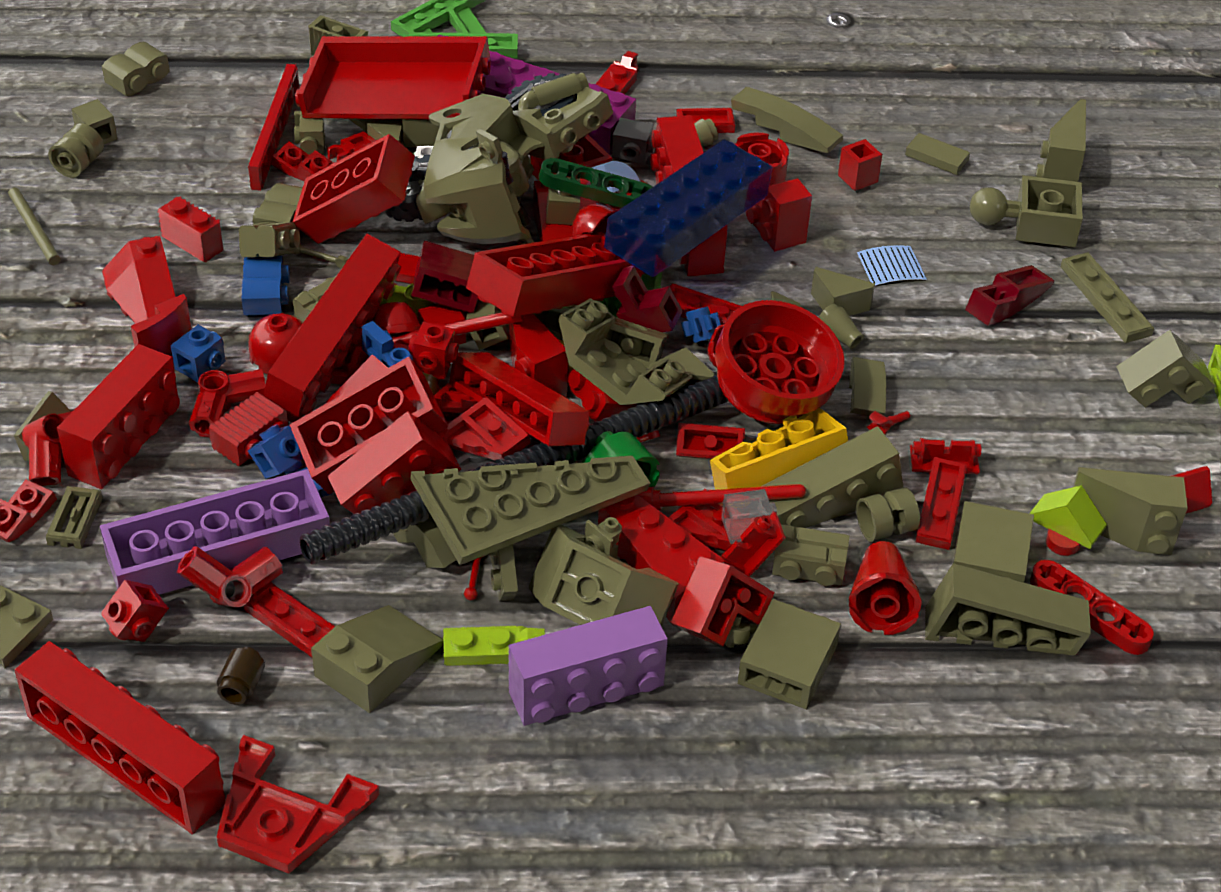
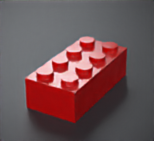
(354, 189)
(119, 416)
(356, 417)

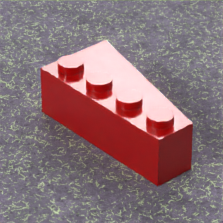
(656, 543)

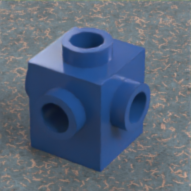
(198, 352)
(277, 452)

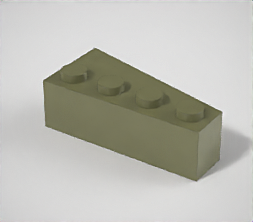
(839, 479)
(1007, 612)

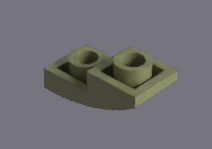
(867, 386)

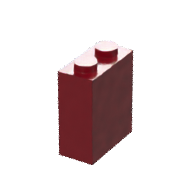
(443, 277)

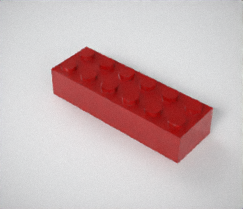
(675, 146)
(546, 274)
(332, 328)
(122, 736)

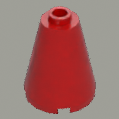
(884, 591)

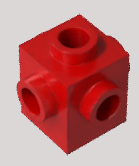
(434, 349)
(134, 611)

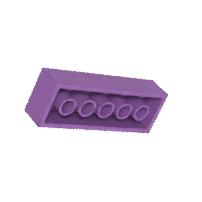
(222, 525)

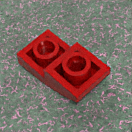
(297, 162)
(24, 509)

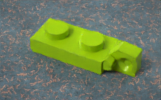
(483, 644)

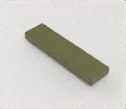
(1107, 297)

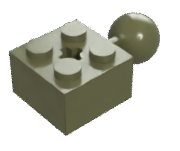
(1044, 211)

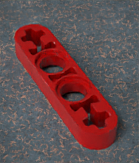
(1098, 602)

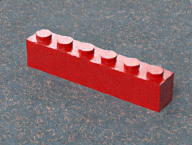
(523, 399)

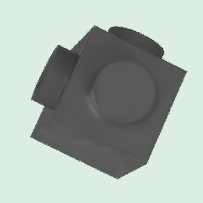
(632, 141)

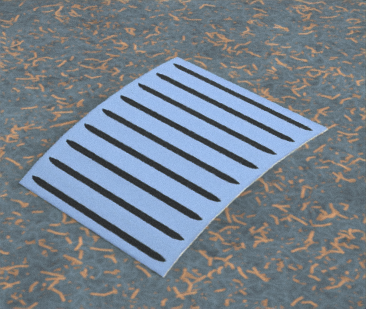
(891, 264)

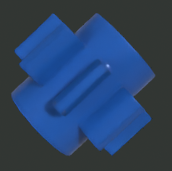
(700, 324)

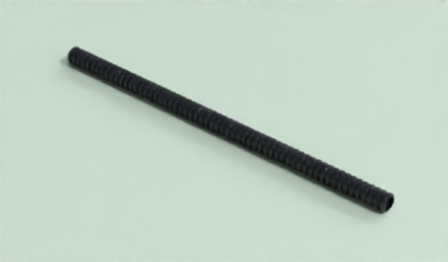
(411, 508)

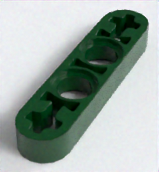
(599, 182)

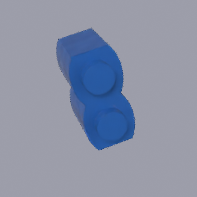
(264, 285)

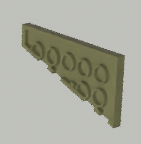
(516, 501)

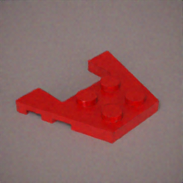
(280, 824)

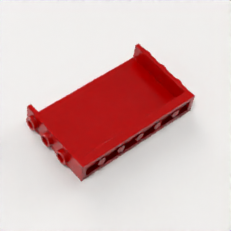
(392, 76)

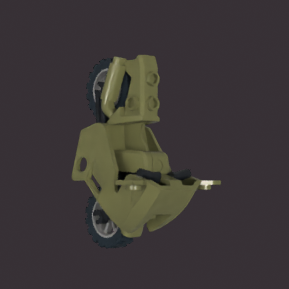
(486, 158)

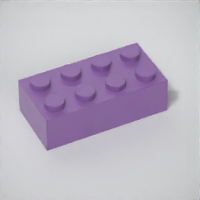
(587, 665)

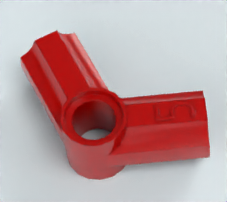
(218, 393)
(44, 449)
(213, 576)

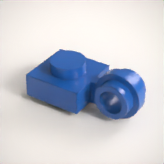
(381, 345)

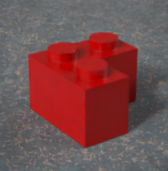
(783, 215)
(715, 599)

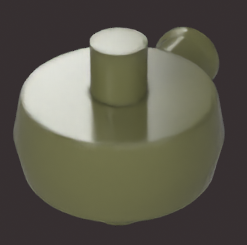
(740, 632)

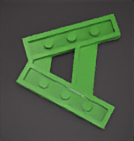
(436, 12)

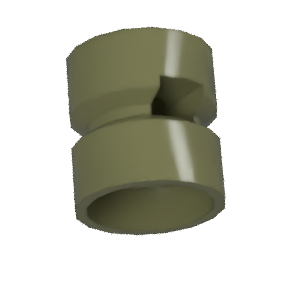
(76, 150)
(886, 514)

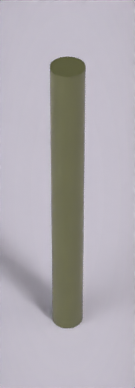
(34, 226)

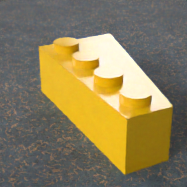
(778, 451)

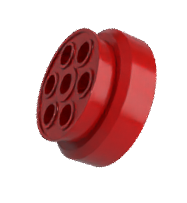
(777, 360)

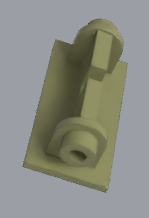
(604, 536)

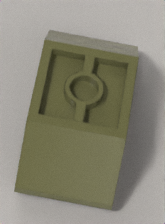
(610, 368)
(593, 585)

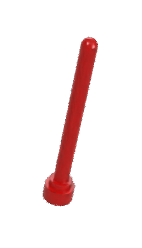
(661, 500)

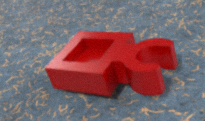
(349, 145)

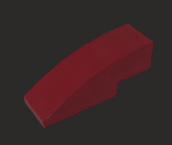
(1008, 294)

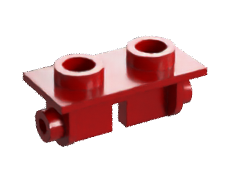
(924, 451)
(760, 541)

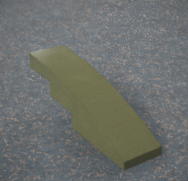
(792, 122)

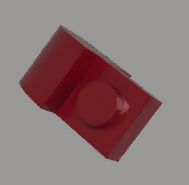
(649, 308)

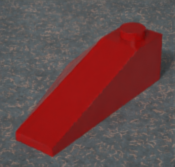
(139, 278)

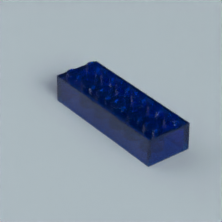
(687, 207)

